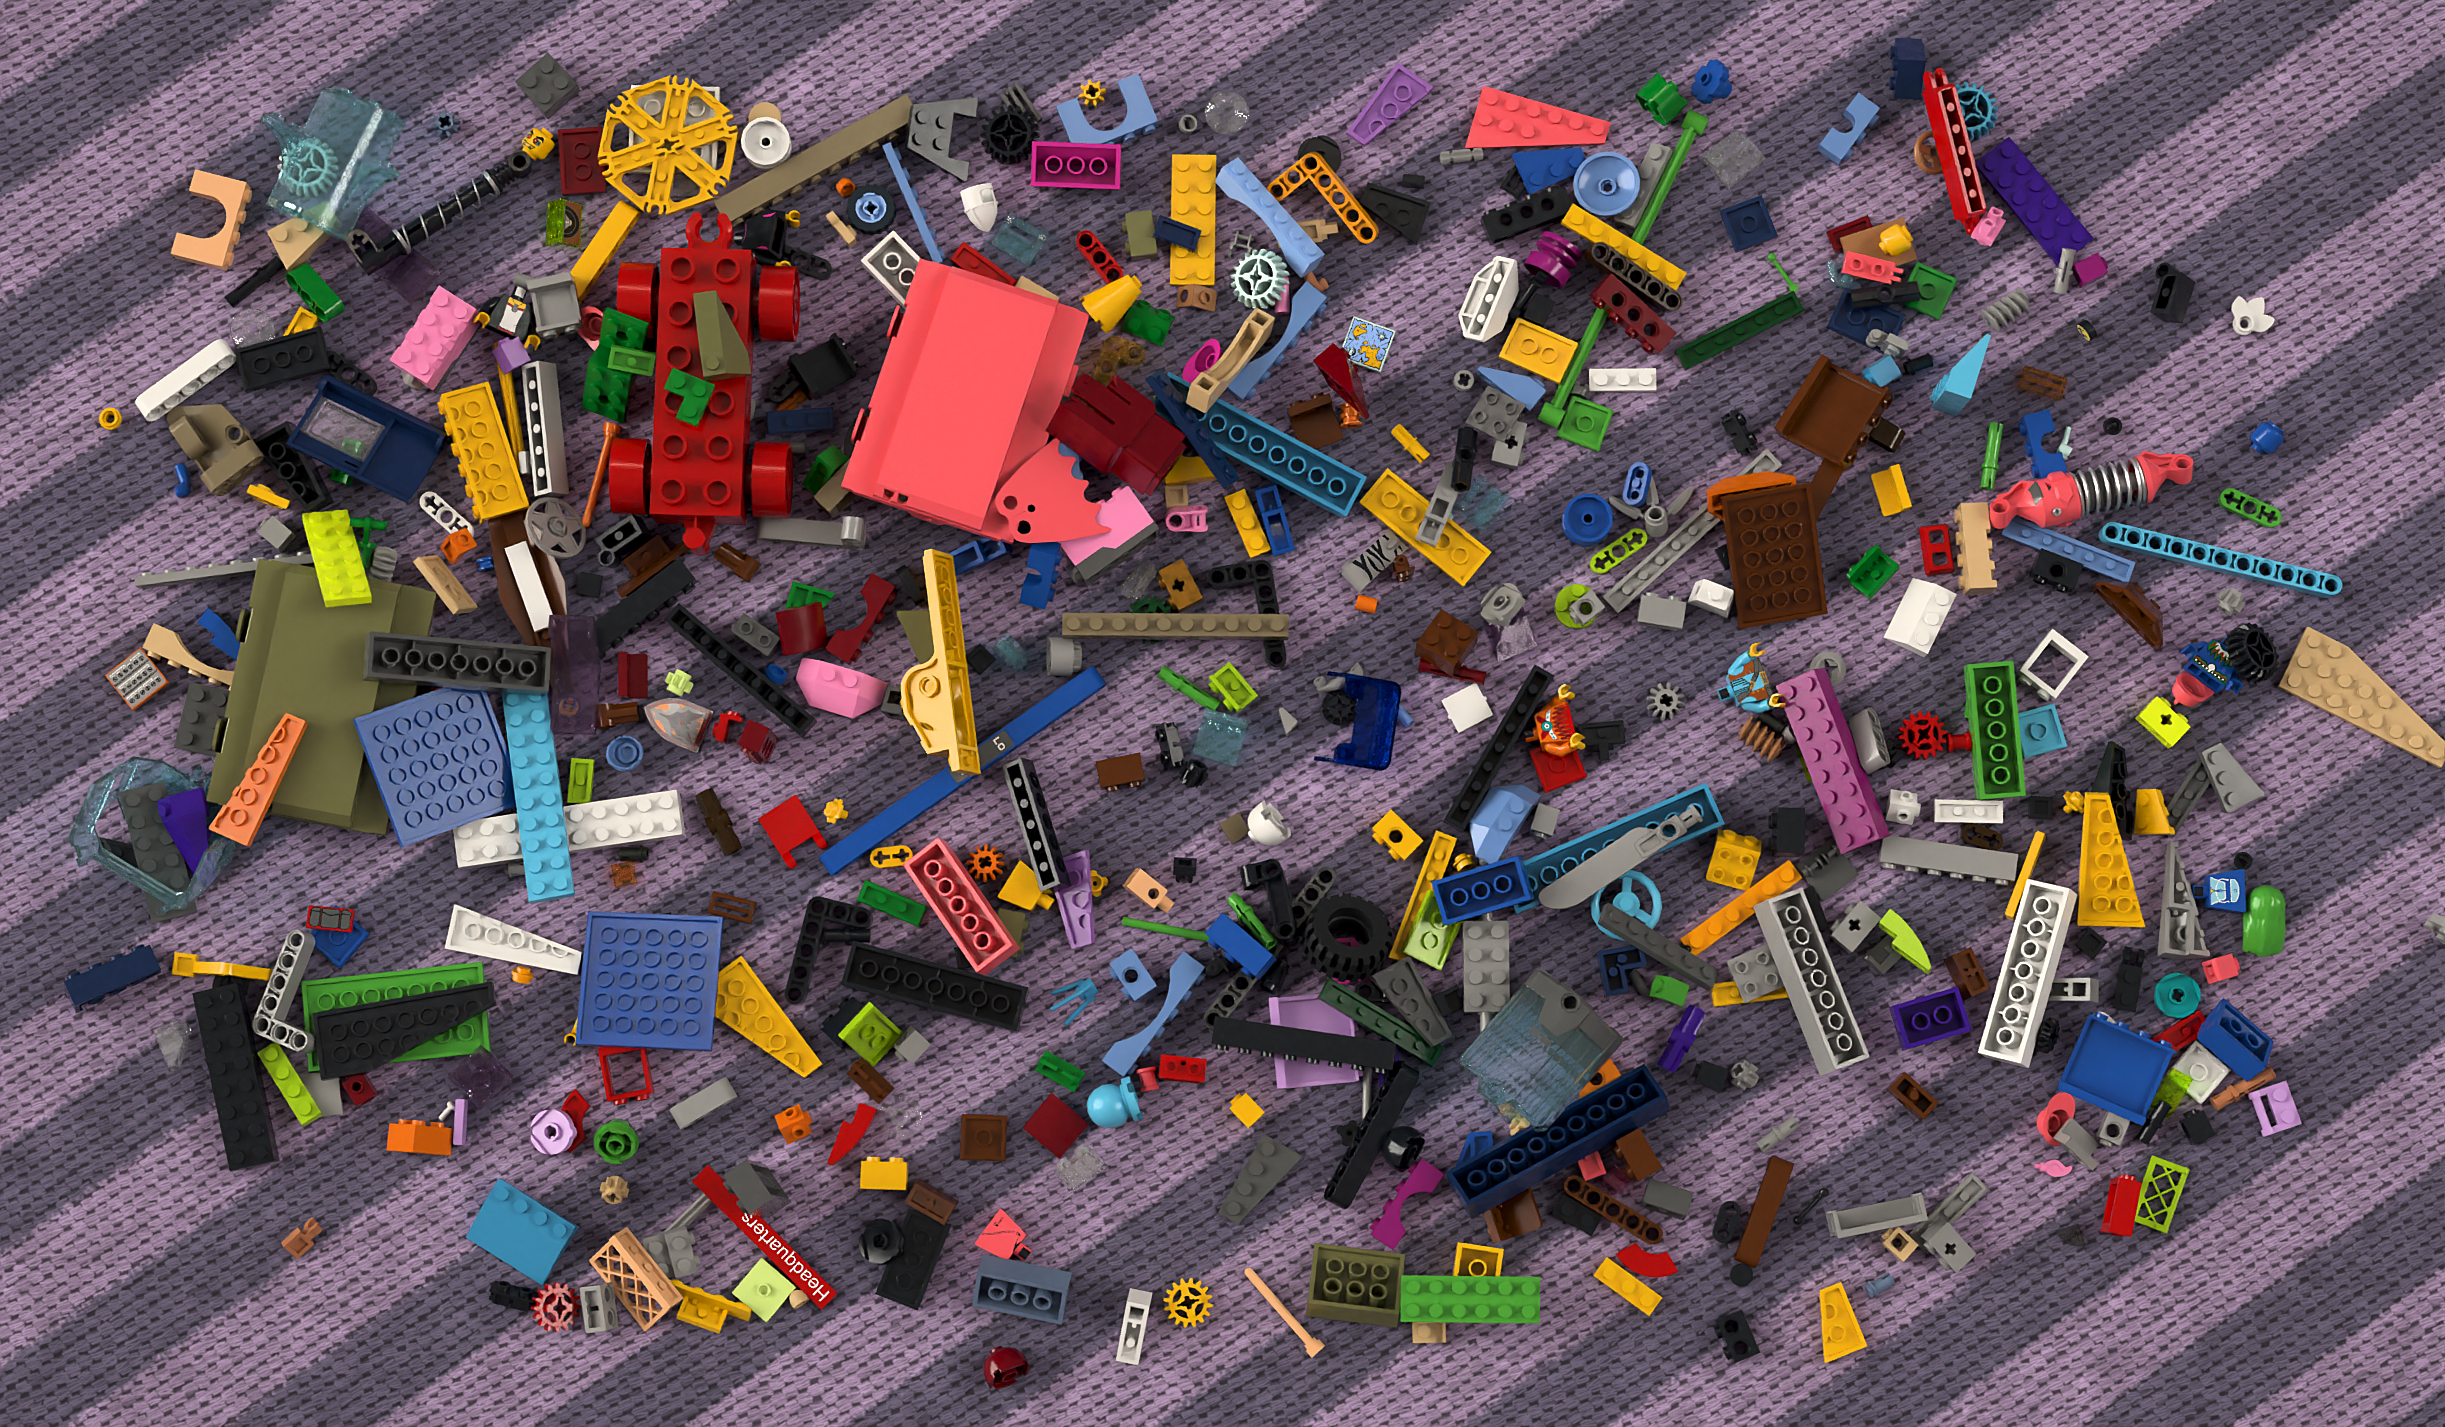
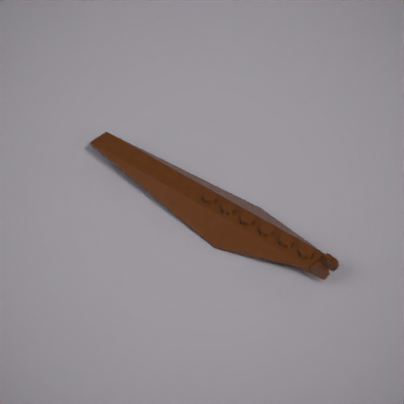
(506, 532)

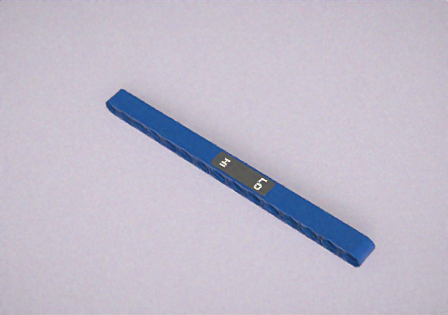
(948, 782)

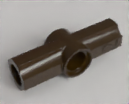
(718, 822)

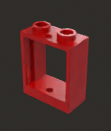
(1192, 1072)
(619, 1099)
(2121, 1206)

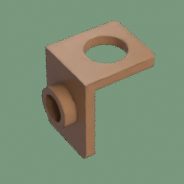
(1198, 297)

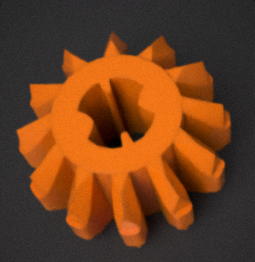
(987, 870)

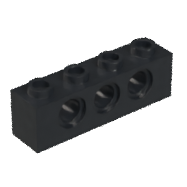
(1497, 232)

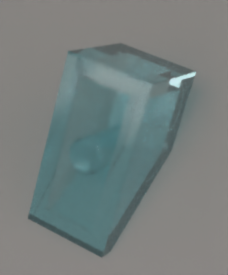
(1010, 653)

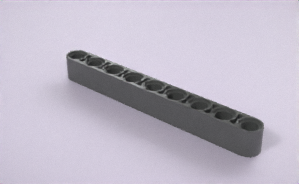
(1300, 901)

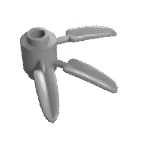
(1655, 517)

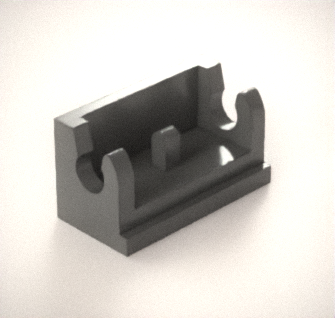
(1882, 956)
(1666, 1199)

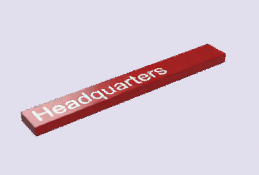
(766, 1239)

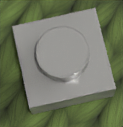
(525, 463)

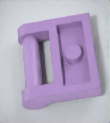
(2281, 1106)

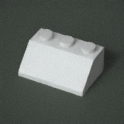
(1920, 616)

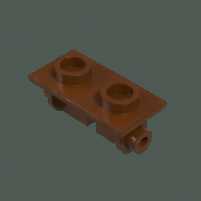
(1401, 569)
(870, 1080)

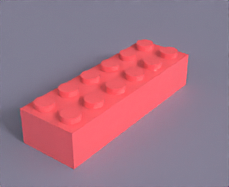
(961, 906)

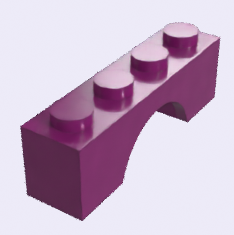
(1422, 1179)

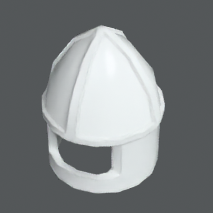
(980, 205)

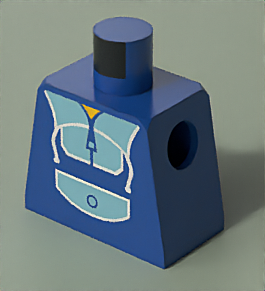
(2223, 891)

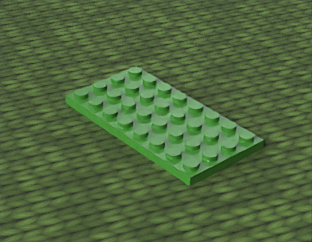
(369, 988)

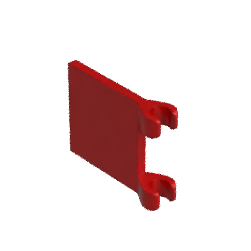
(790, 827)

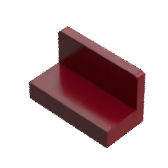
(632, 676)

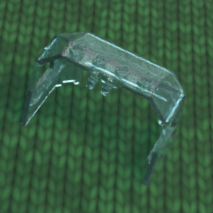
(141, 773)

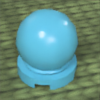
(1113, 1104)

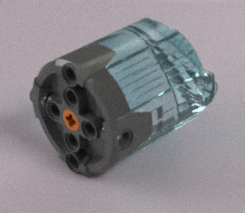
(1539, 1052)

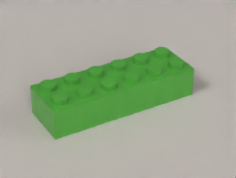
(1994, 730)
(1469, 1299)

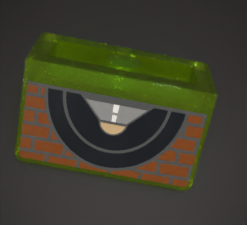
(563, 223)

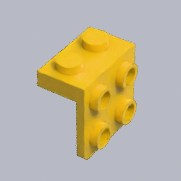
(1734, 860)

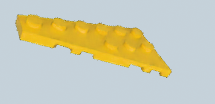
(2105, 879)
(756, 1015)

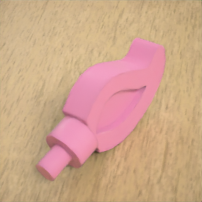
(2053, 1168)

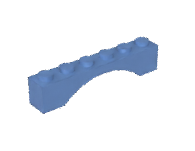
(1305, 306)
(1125, 1053)

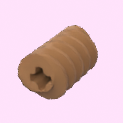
(1761, 739)

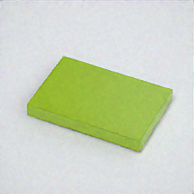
(1428, 937)
(870, 1034)

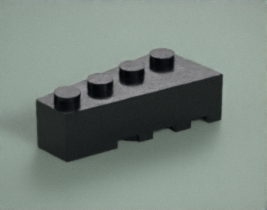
(294, 468)

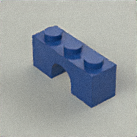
(2034, 427)
(1038, 588)

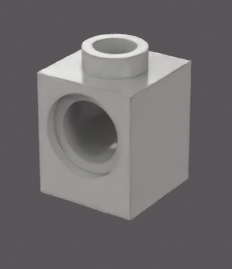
(276, 533)
(1592, 601)
(1544, 821)
(910, 1045)
(2121, 1125)

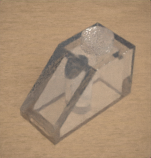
(174, 1042)

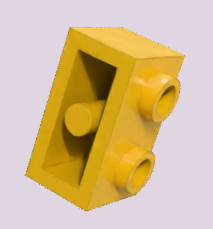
(884, 1175)

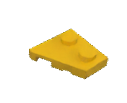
(266, 496)
(2151, 814)

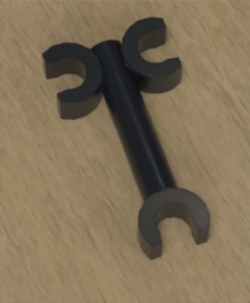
(1536, 283)

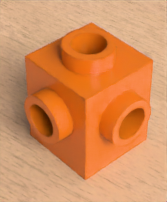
(794, 1123)

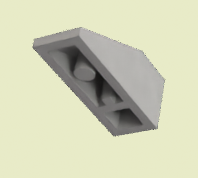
(2074, 990)

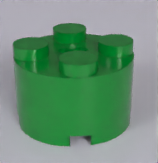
(1661, 99)

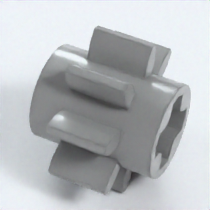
(2230, 601)
(1744, 1075)

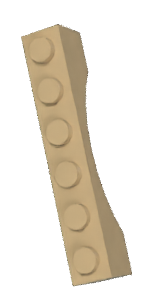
(1214, 381)
(170, 646)

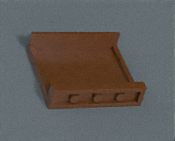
(1833, 413)

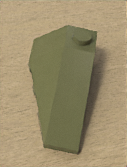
(719, 343)

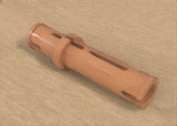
(2235, 1092)

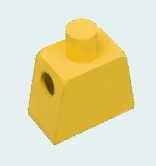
(1023, 890)

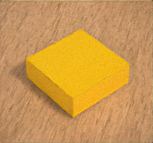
(184, 964)

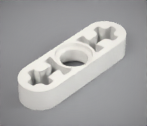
(438, 501)

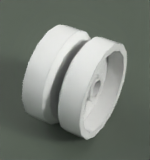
(757, 134)

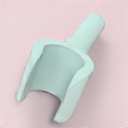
(2063, 447)

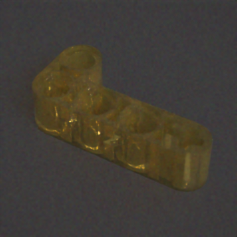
(1116, 358)

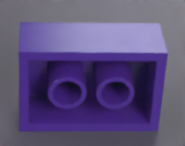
(1930, 1018)

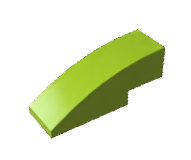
(1905, 940)

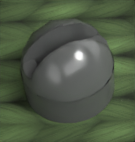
(1580, 391)

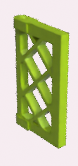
(2177, 1189)

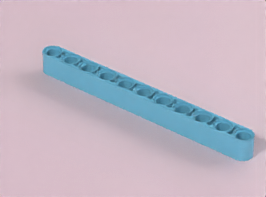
(2230, 557)

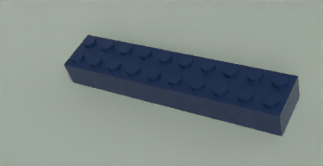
(1576, 1133)

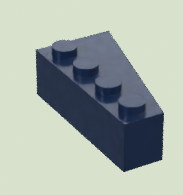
(111, 977)

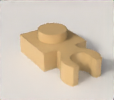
(846, 232)

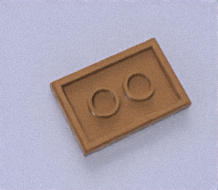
(1868, 240)

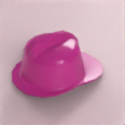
(1202, 360)

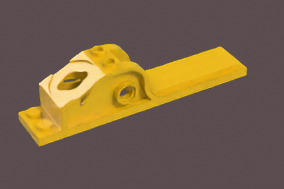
(940, 689)

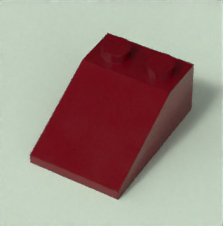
(1342, 377)

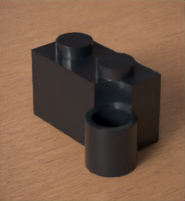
(2172, 294)
(622, 540)

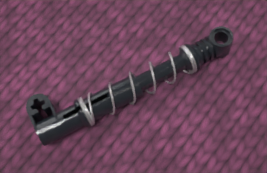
(436, 218)

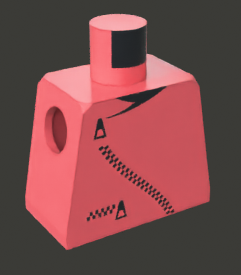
(1004, 1238)

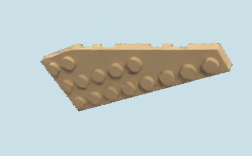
(2344, 686)

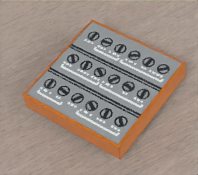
(137, 679)

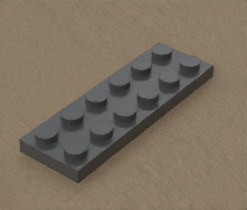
(155, 848)

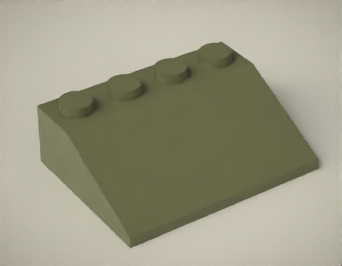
(1355, 1285)

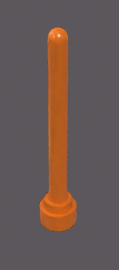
(610, 432)

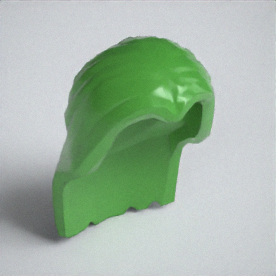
(2264, 921)

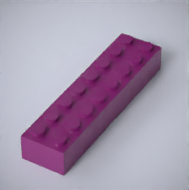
(1832, 760)

